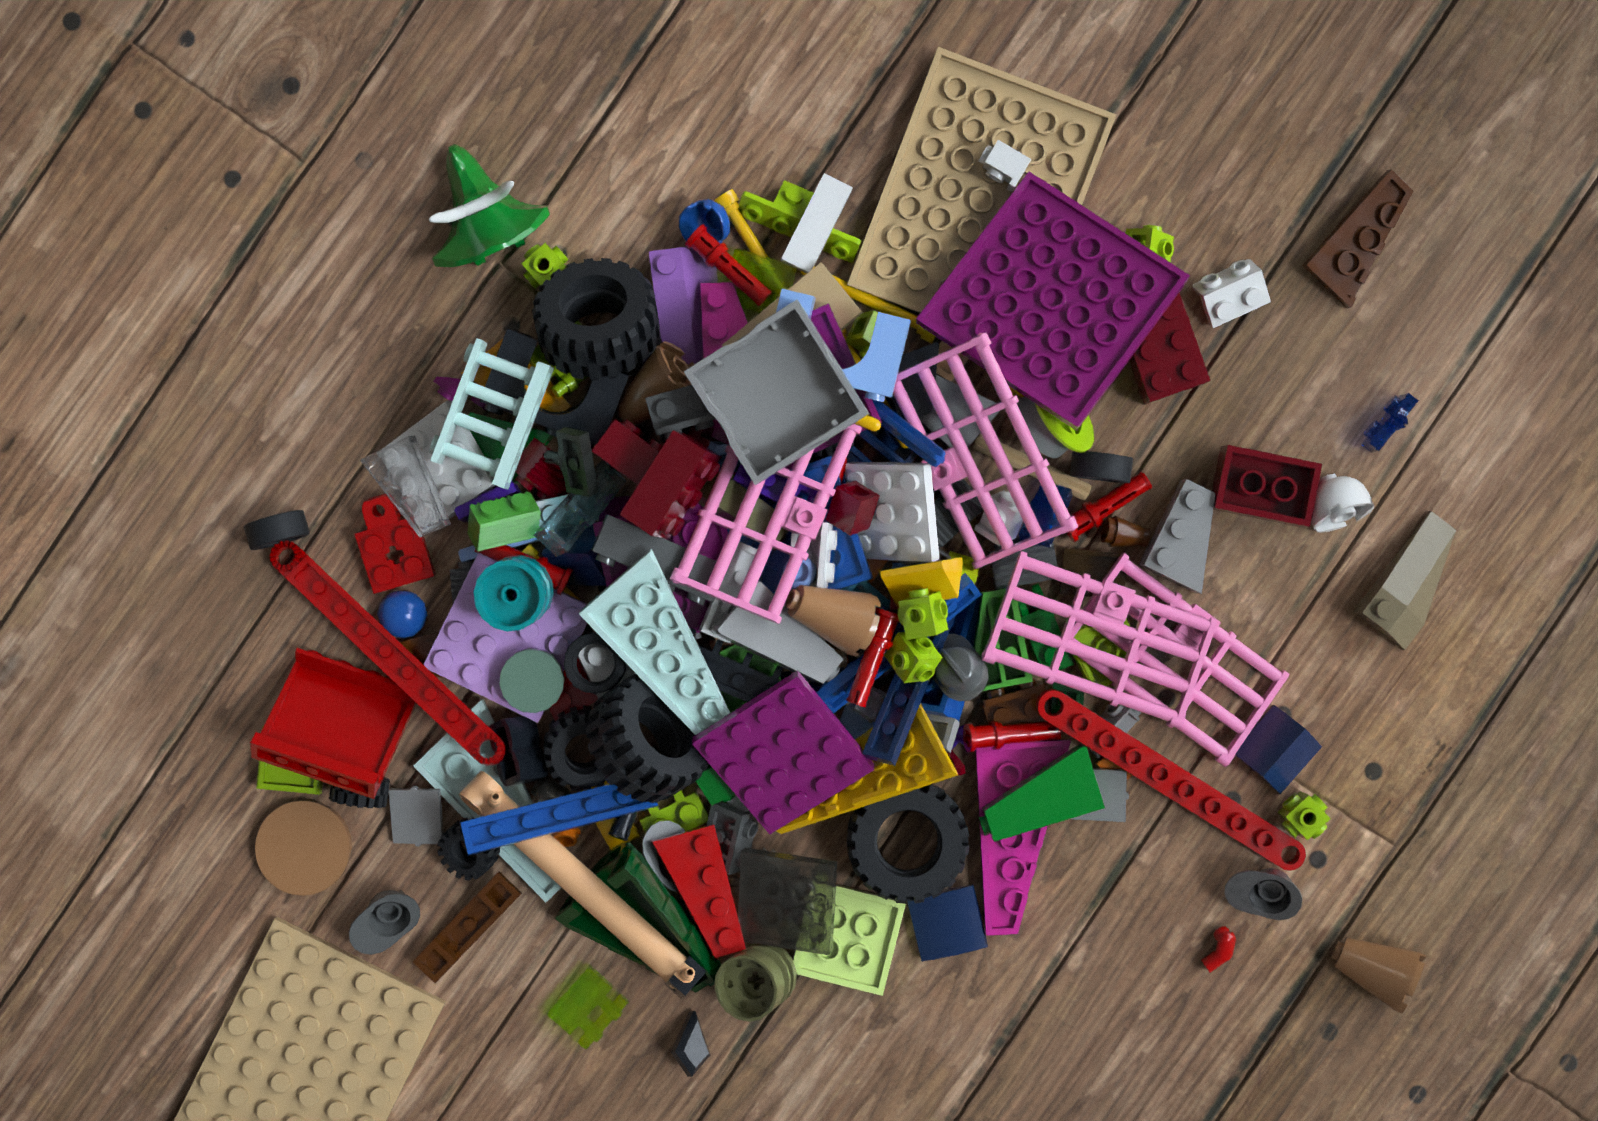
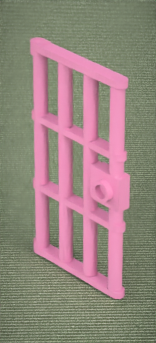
(961, 464)
(790, 513)
(1109, 616)
(1191, 637)

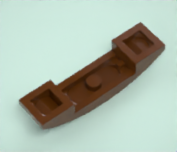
(467, 927)

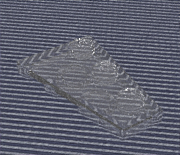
(409, 484)

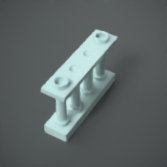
(513, 438)

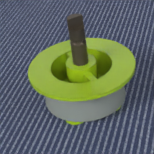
(1052, 434)

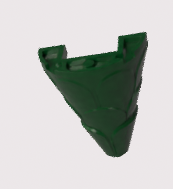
(639, 886)

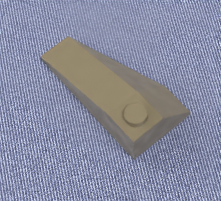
(1405, 589)

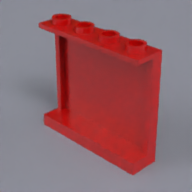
(335, 724)

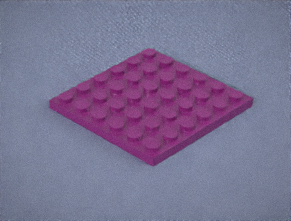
(1057, 299)

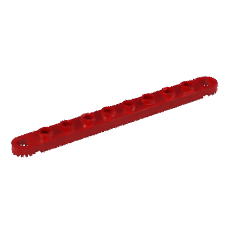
(387, 653)
(1170, 779)

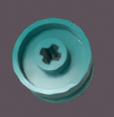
(495, 599)

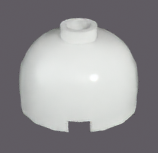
(1339, 501)

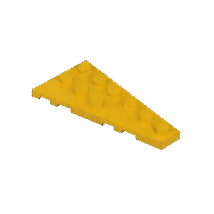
(918, 765)

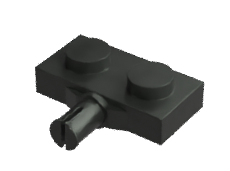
(575, 461)

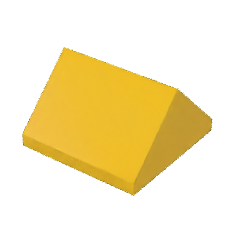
(935, 576)

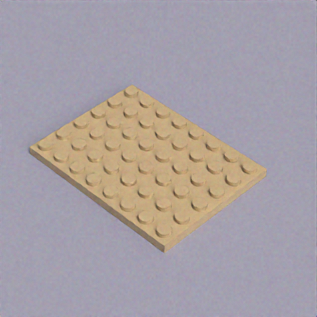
(937, 188)
(312, 1037)

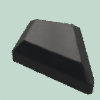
(690, 1046)

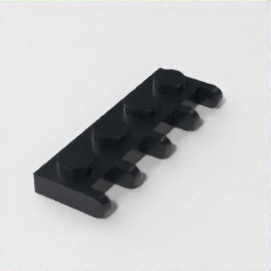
(737, 677)

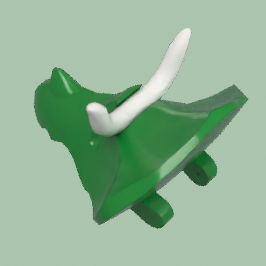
(482, 214)

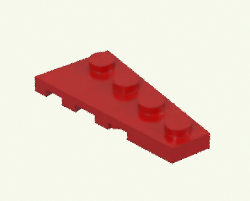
(702, 880)

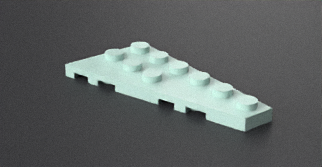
(652, 636)
(451, 768)

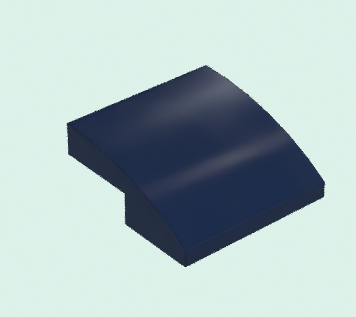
(948, 924)

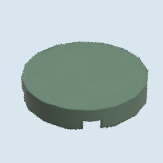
(532, 680)

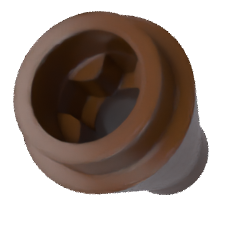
(1120, 533)

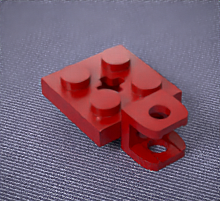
(386, 531)

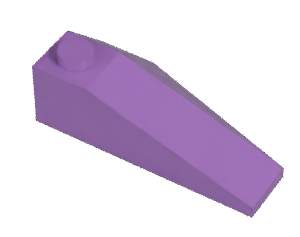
(678, 297)

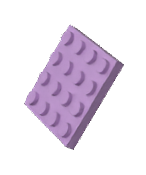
(475, 652)

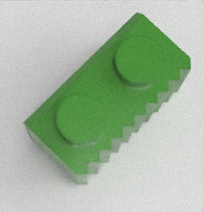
(503, 521)

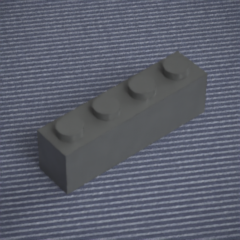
(628, 543)

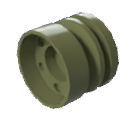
(755, 981)

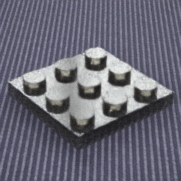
(787, 900)

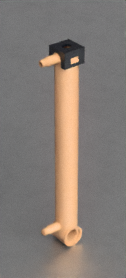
(679, 972)

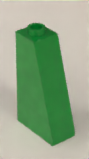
(1048, 796)

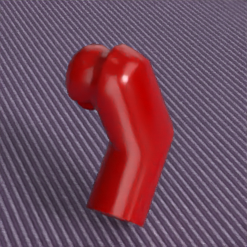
(1224, 949)

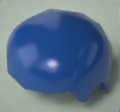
(707, 213)
(402, 613)

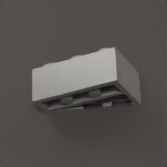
(1182, 537)

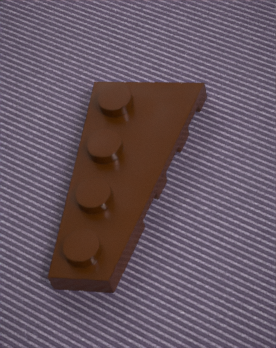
(1351, 248)

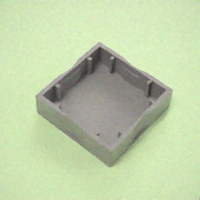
(777, 392)

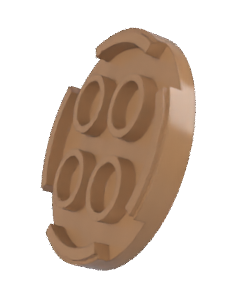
(303, 847)

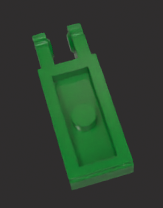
(1045, 621)

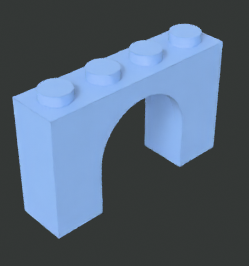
(881, 364)

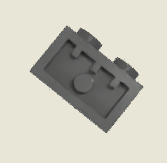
(677, 411)
(734, 832)

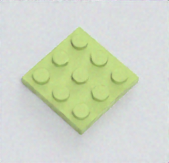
(862, 942)

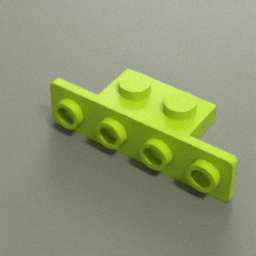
(785, 214)

